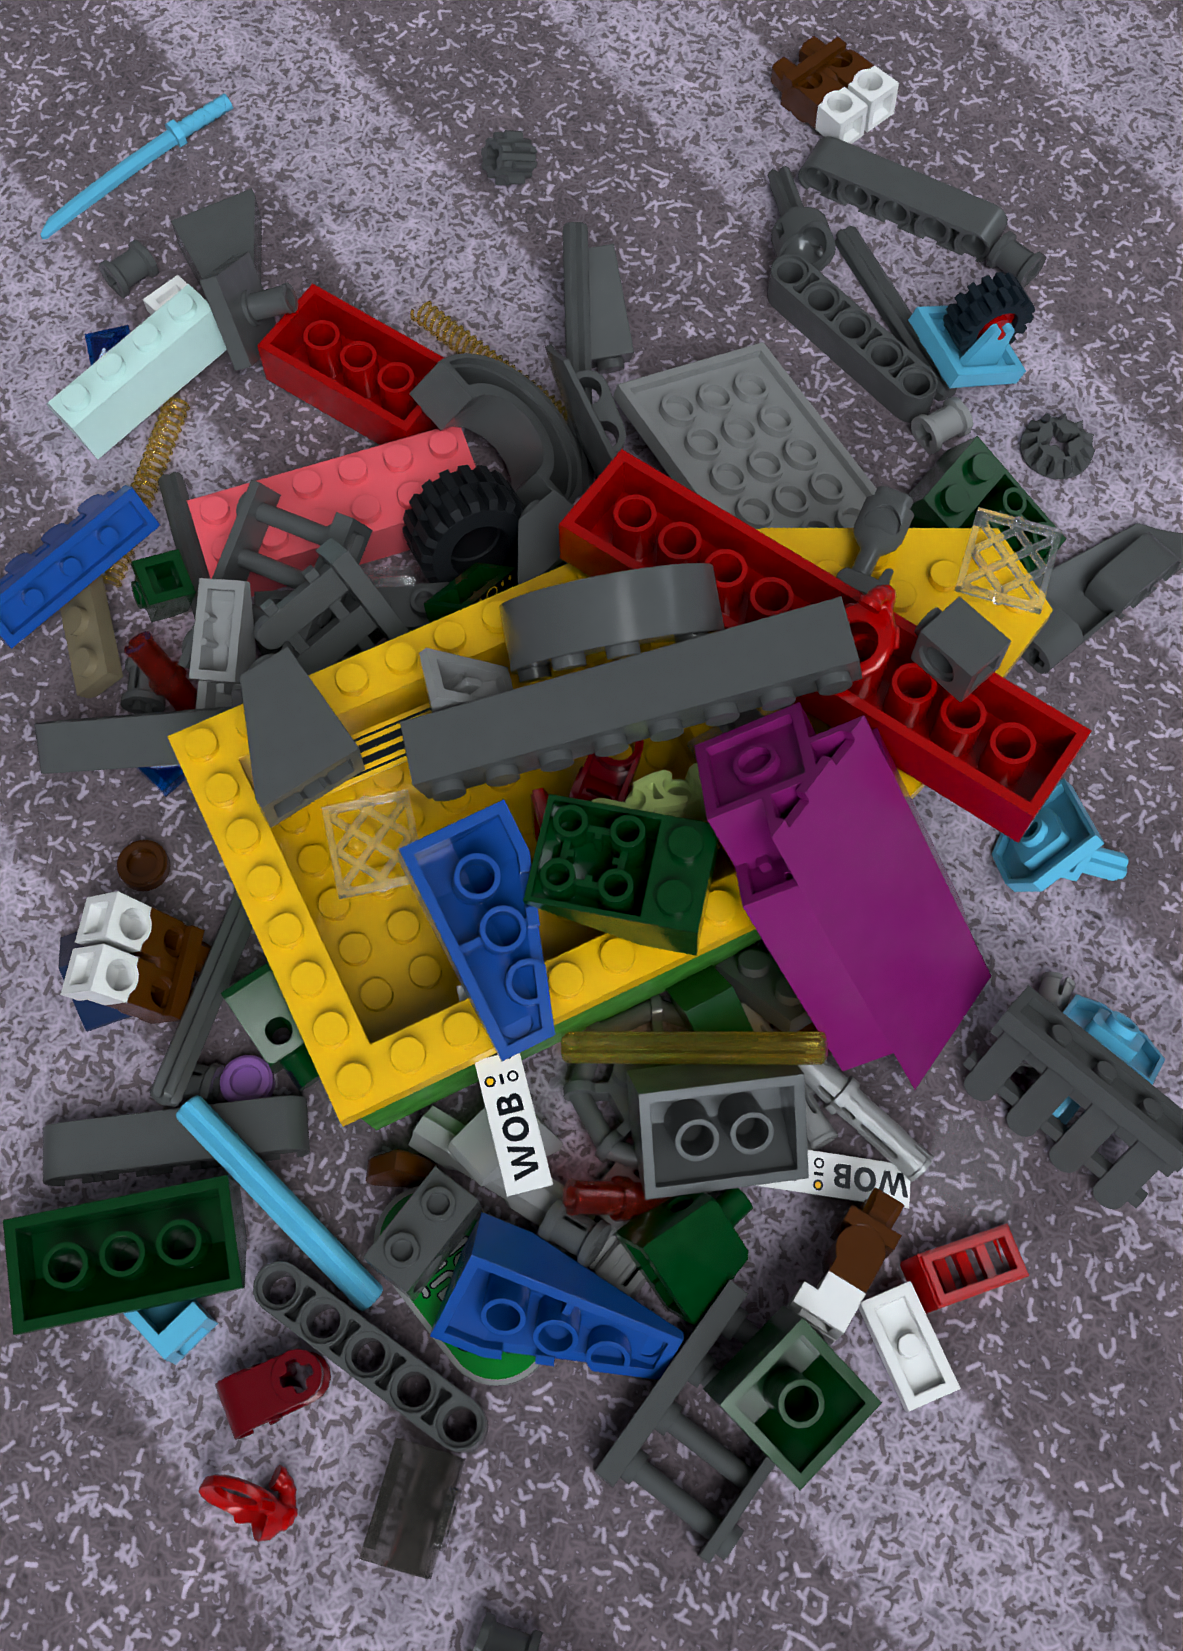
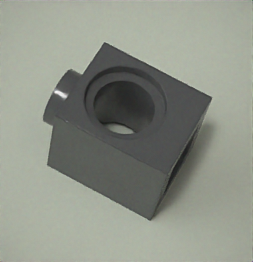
(958, 648)

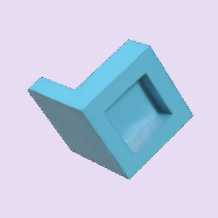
(173, 1327)

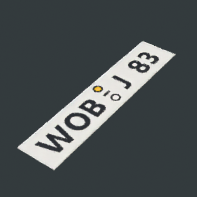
(512, 1122)
(848, 1178)

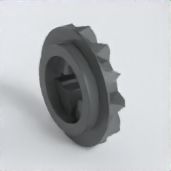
(1050, 460)

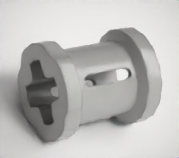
(942, 425)

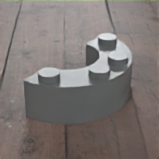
(511, 416)
(608, 615)

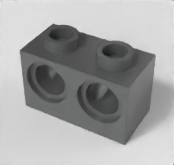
(424, 1233)

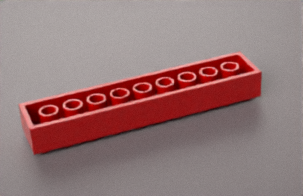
(988, 754)

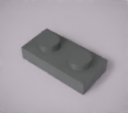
(764, 988)

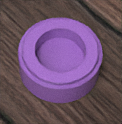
(247, 1079)

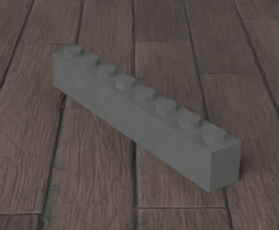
(632, 700)

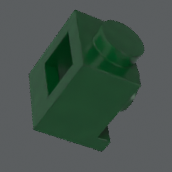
(162, 585)

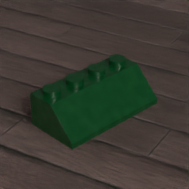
(125, 1254)

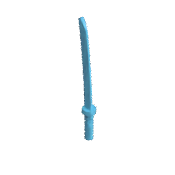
(174, 135)

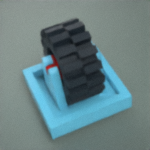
(975, 334)

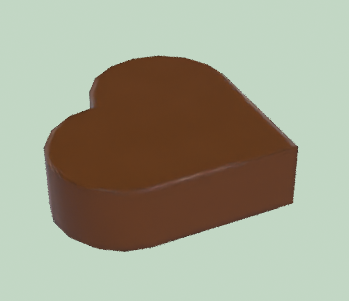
(398, 1169)

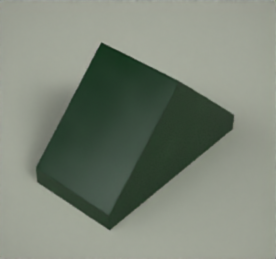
(708, 1003)

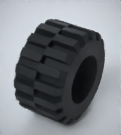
(462, 522)

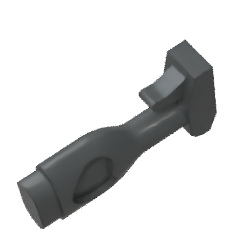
(878, 532)

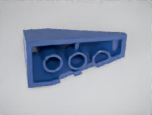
(536, 1301)

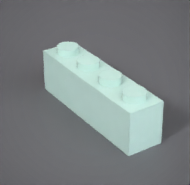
(140, 372)

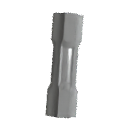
(432, 1139)

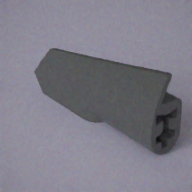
(587, 418)
(1102, 585)

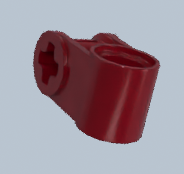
(606, 776)
(265, 1393)

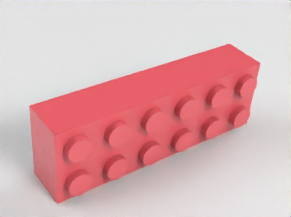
(363, 485)

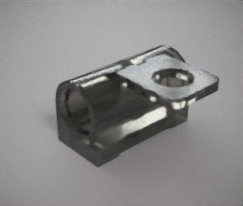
(414, 1509)

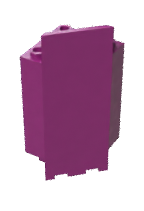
(844, 885)

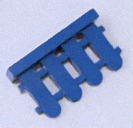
(70, 560)

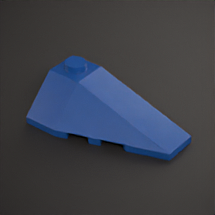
(473, 895)

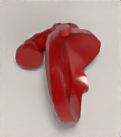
(877, 611)
(263, 1509)

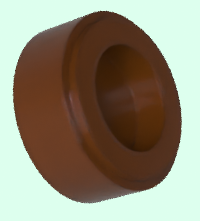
(143, 865)

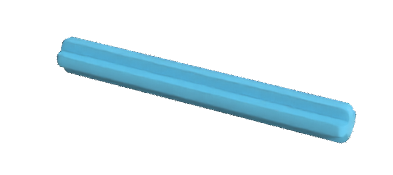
(279, 1202)

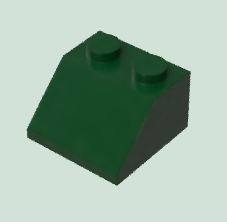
(792, 1396)

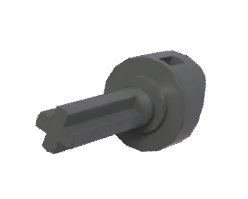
(799, 228)

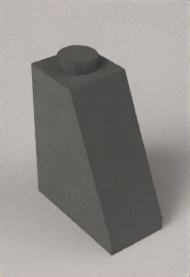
(219, 232)
(608, 315)
(293, 738)

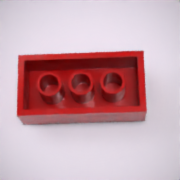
(349, 366)

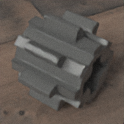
(509, 158)

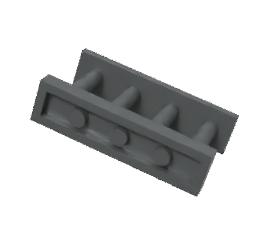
(240, 556)
(664, 1414)

